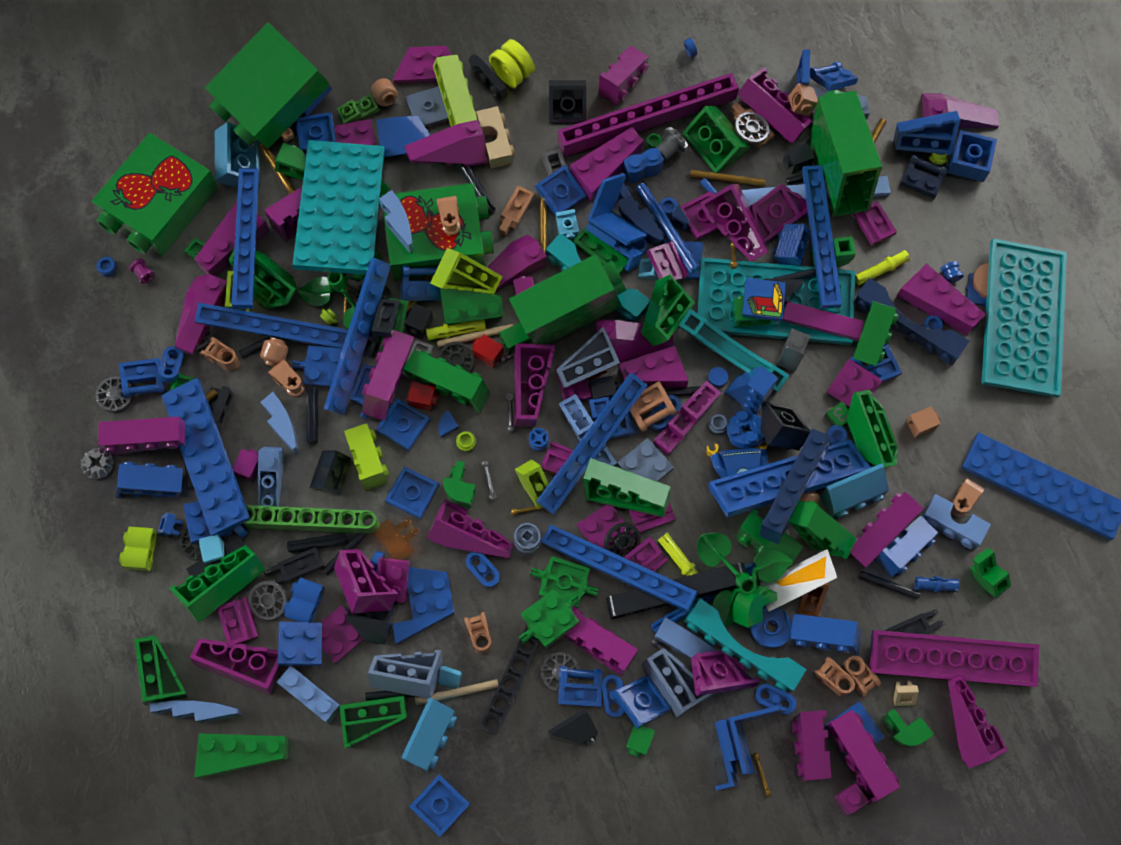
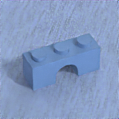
(969, 534)
(309, 695)

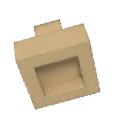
(905, 695)

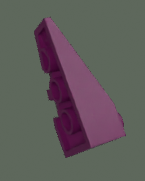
(518, 259)
(206, 290)
(628, 339)
(459, 531)

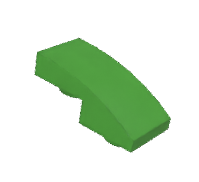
(358, 110)

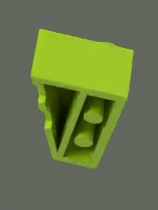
(463, 273)
(367, 456)

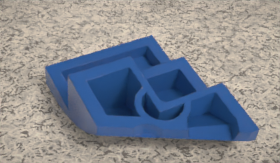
(398, 132)

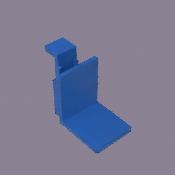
(612, 227)
(734, 743)

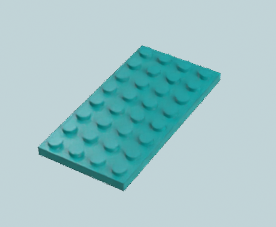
(338, 207)
(721, 285)
(1024, 318)

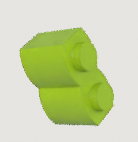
(138, 549)

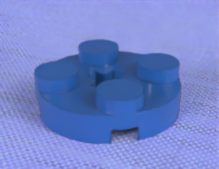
(741, 421)
(781, 633)

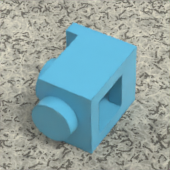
(563, 220)

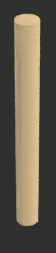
(473, 336)
(459, 692)

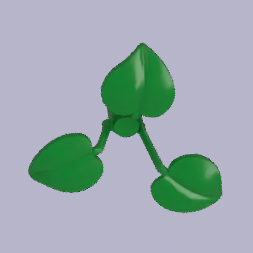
(318, 290)
(770, 567)

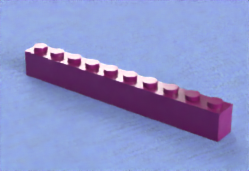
(647, 114)

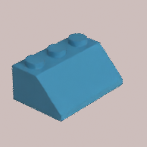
(232, 155)
(855, 491)
(429, 735)

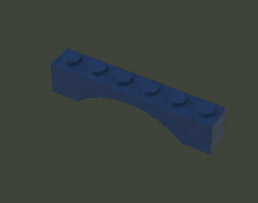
(944, 344)
(784, 505)

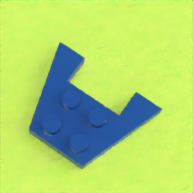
(429, 602)

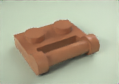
(648, 400)

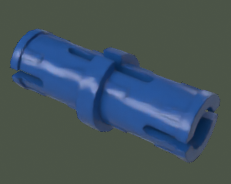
(936, 584)

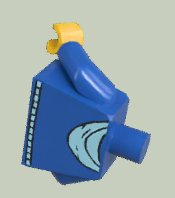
(738, 460)

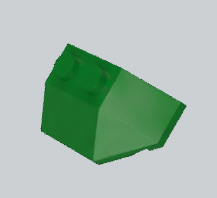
(271, 282)
(872, 430)

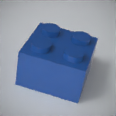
(972, 156)

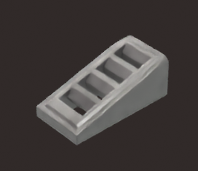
(552, 155)

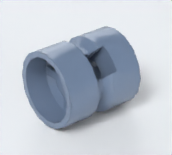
(527, 539)

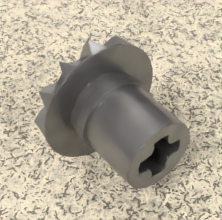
(672, 143)

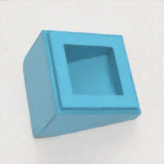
(647, 270)
(211, 548)
(449, 677)

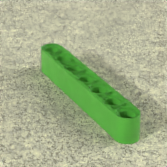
(317, 523)

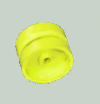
(512, 63)

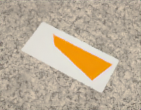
(802, 579)

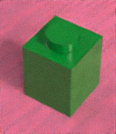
(513, 336)
(639, 741)

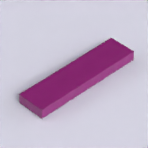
(822, 321)

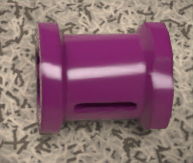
(142, 271)

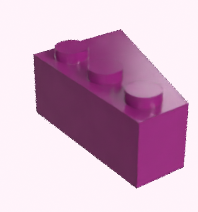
(623, 75)
(657, 366)
(361, 584)
(811, 746)

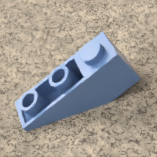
(270, 475)

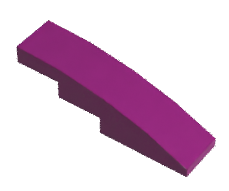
(687, 417)

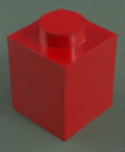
(487, 350)
(422, 396)

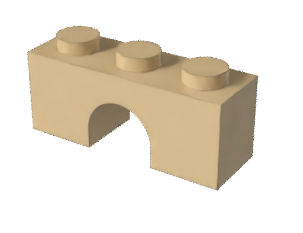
(498, 151)

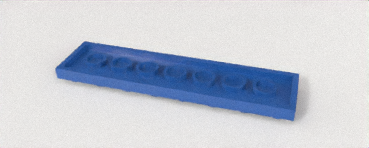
(207, 459)
(762, 484)
(1044, 486)

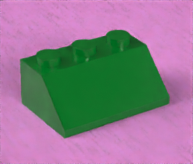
(715, 139)

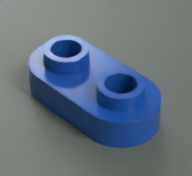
(169, 365)
(676, 403)
(483, 569)
(608, 696)
(775, 698)

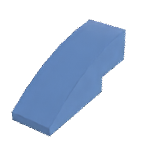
(397, 219)
(280, 421)
(681, 639)

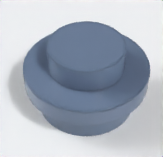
(718, 423)

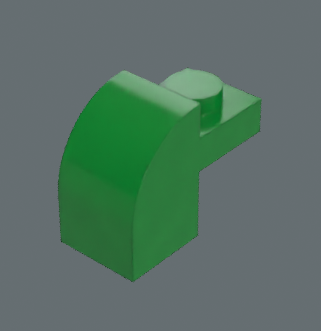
(843, 249)
(456, 490)
(989, 574)
(749, 607)
(907, 735)

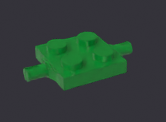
(565, 578)
(549, 618)

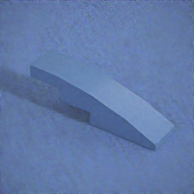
(580, 423)
(201, 710)

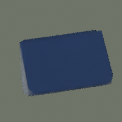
(679, 219)

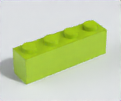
(454, 90)

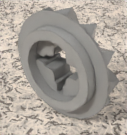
(96, 472)

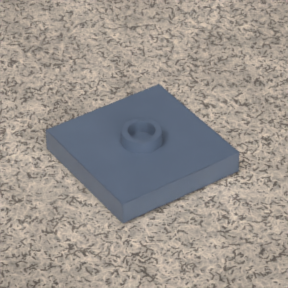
(428, 106)

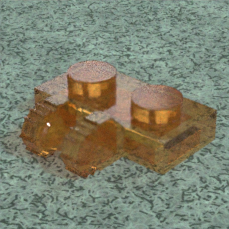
(394, 540)

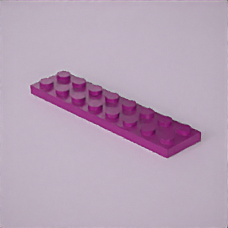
(954, 656)

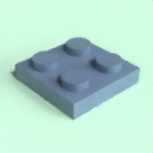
(646, 462)

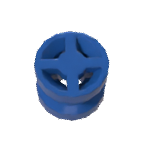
(952, 271)
(538, 435)

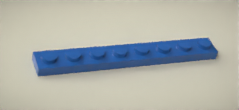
(821, 237)
(245, 239)
(270, 326)
(357, 336)
(591, 443)
(619, 568)

